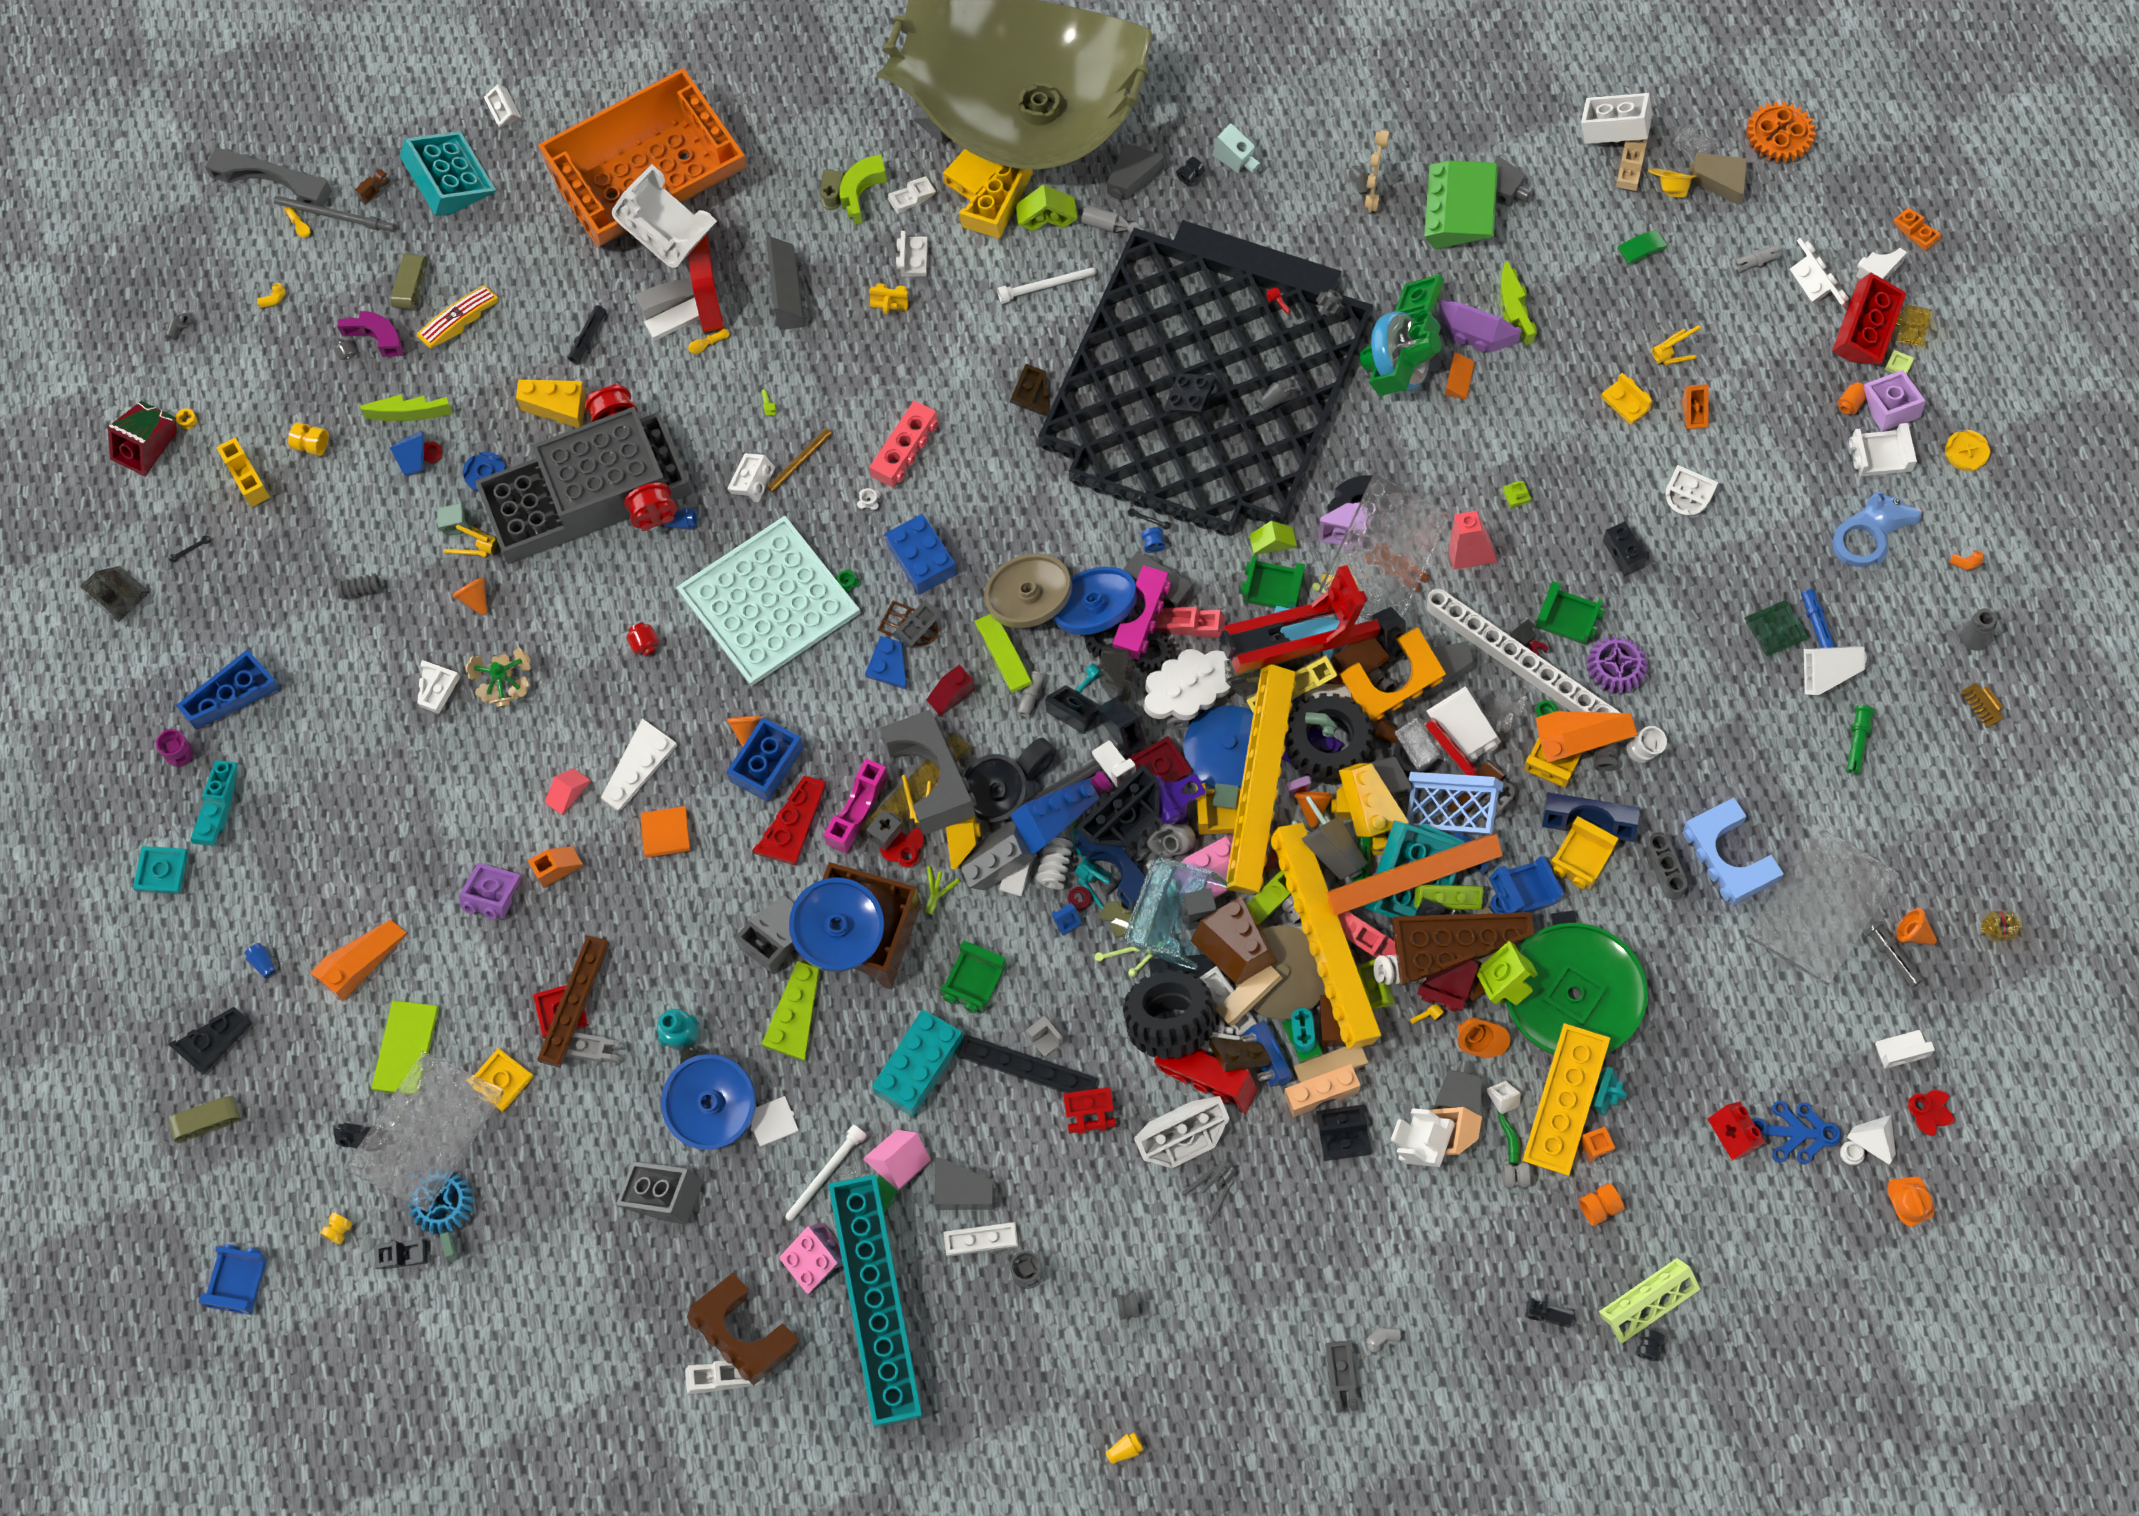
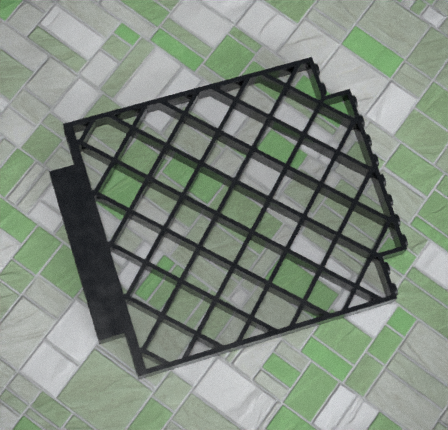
(1249, 267)

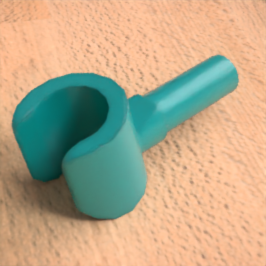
(1093, 674)

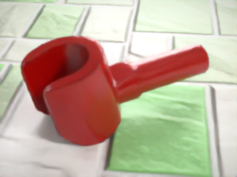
(1275, 295)

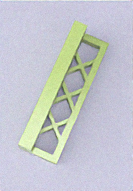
(1650, 1290)

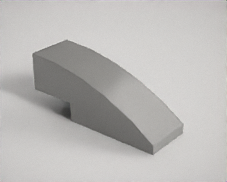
(664, 297)

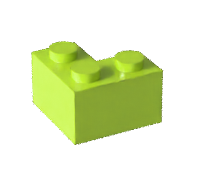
(1046, 206)

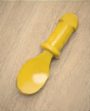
(301, 228)
(699, 345)

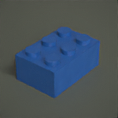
(920, 554)
(765, 759)

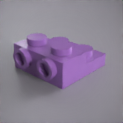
(489, 891)

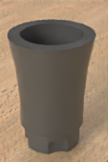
(1979, 631)

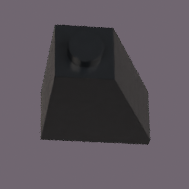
(1122, 725)

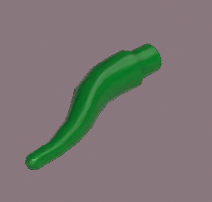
(1513, 1142)

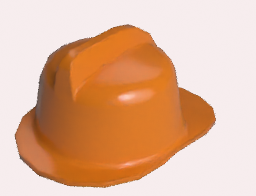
(1482, 1038)
(1911, 1200)

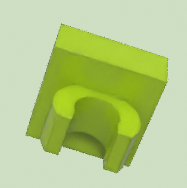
(1516, 494)

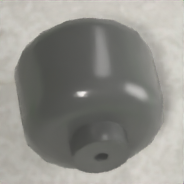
(345, 349)

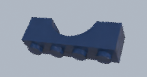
(1615, 818)
(1129, 869)

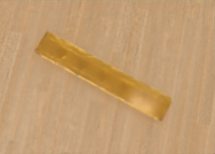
(917, 783)

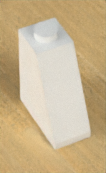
(1831, 666)

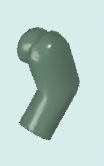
(1324, 721)

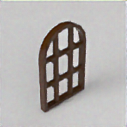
(904, 617)

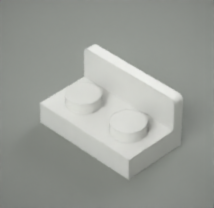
(912, 255)
(751, 476)

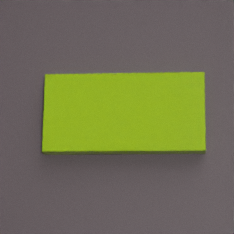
(405, 1037)

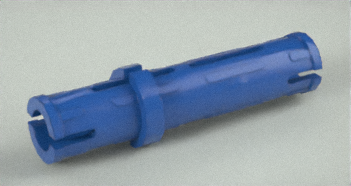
(1815, 613)

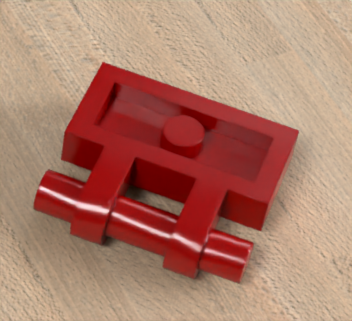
(1089, 1102)

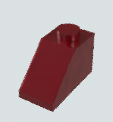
(951, 690)

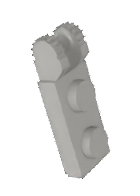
(593, 1048)

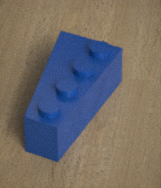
(228, 690)
(1050, 814)

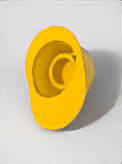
(1673, 183)

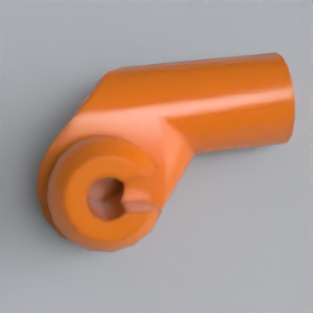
(1969, 562)

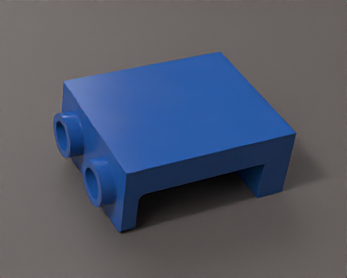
(1526, 886)
(234, 1280)

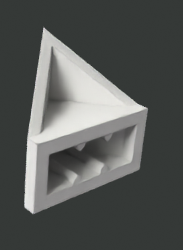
(1876, 1138)

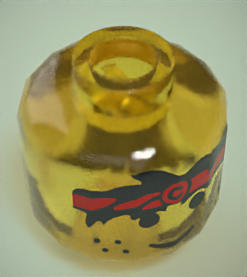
(2000, 925)

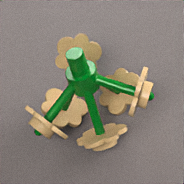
(500, 670)

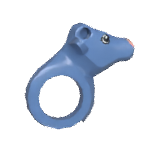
(1878, 518)

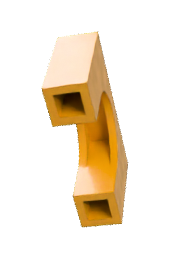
(1424, 671)

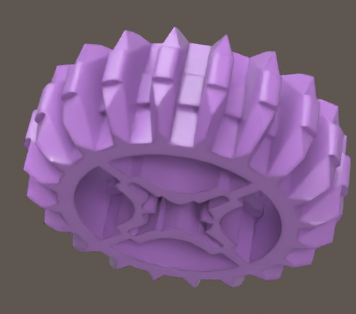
(1634, 660)

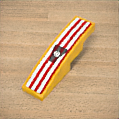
(456, 316)

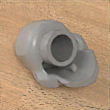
(1172, 840)

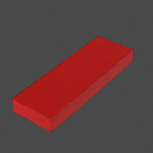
(1451, 747)

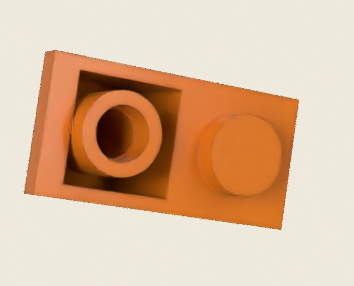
(555, 864)

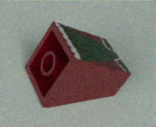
(140, 437)

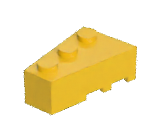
(553, 400)

